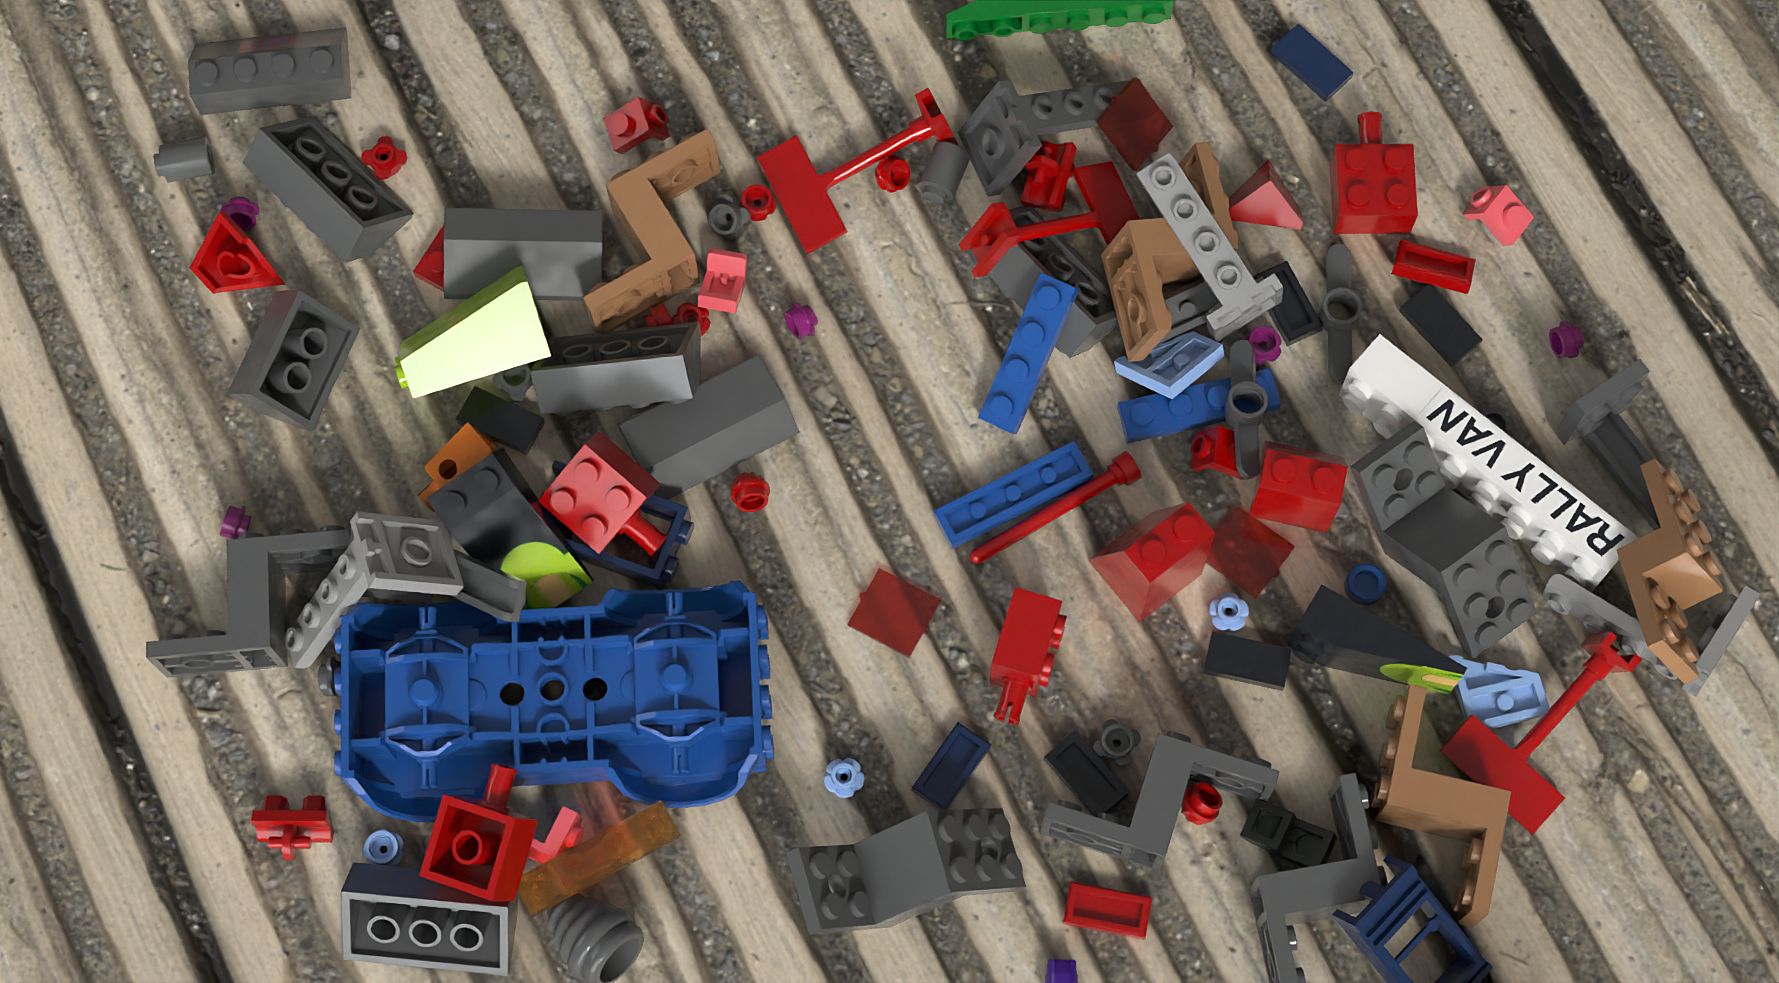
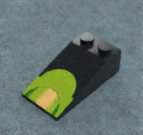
(505, 526)
(1358, 642)

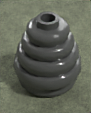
(594, 938)

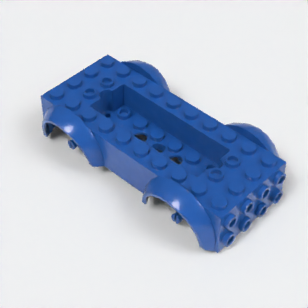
(673, 727)

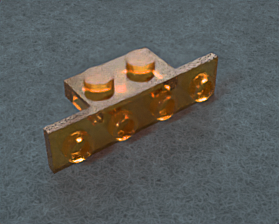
(597, 858)

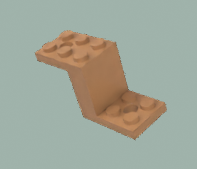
(639, 208)
(1151, 256)
(1441, 807)

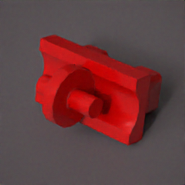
(1048, 176)
(292, 828)

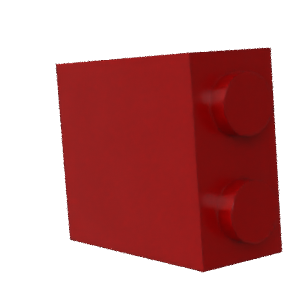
(1298, 486)

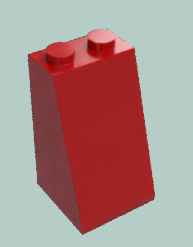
(1156, 558)

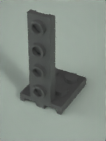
(1007, 126)
(1610, 438)
(483, 588)

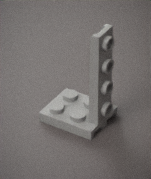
(1238, 293)
(385, 554)
(1602, 616)

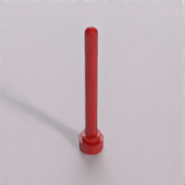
(1121, 471)

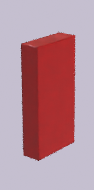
(1433, 266)
(1107, 910)

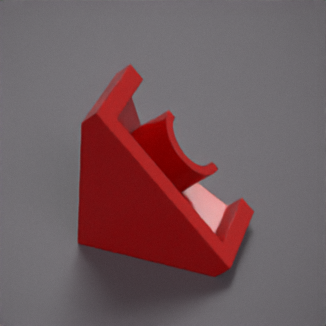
(1265, 201)
(231, 260)

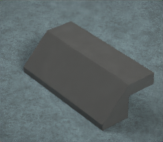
(555, 247)
(718, 428)

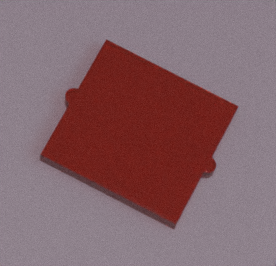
(1134, 124)
(1248, 552)
(894, 613)

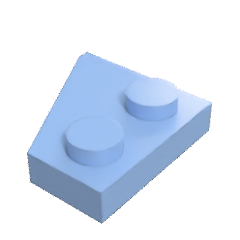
(1173, 364)
(1500, 694)

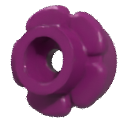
(242, 212)
(801, 320)
(1270, 338)
(1566, 340)
(235, 522)

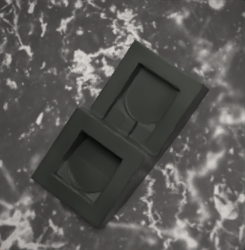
(1287, 836)

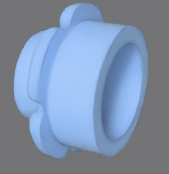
(1221, 619)
(844, 788)
(382, 838)

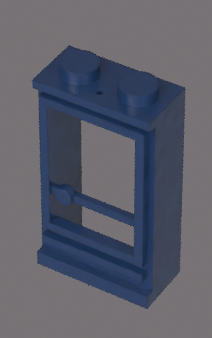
(666, 561)
(1391, 909)

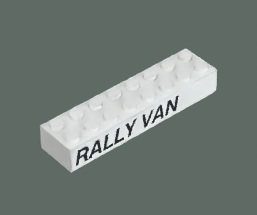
(1487, 465)

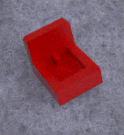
(635, 124)
(1215, 450)

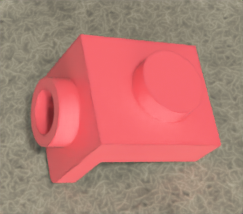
(1499, 212)
(723, 281)
(563, 835)

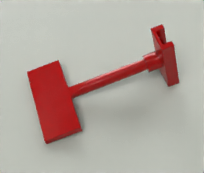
(806, 193)
(1103, 193)
(1494, 764)

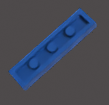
(1028, 353)
(1190, 409)
(1013, 495)

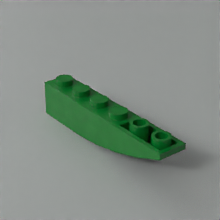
(1041, 16)

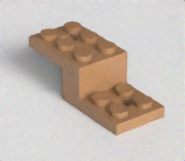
(1670, 571)

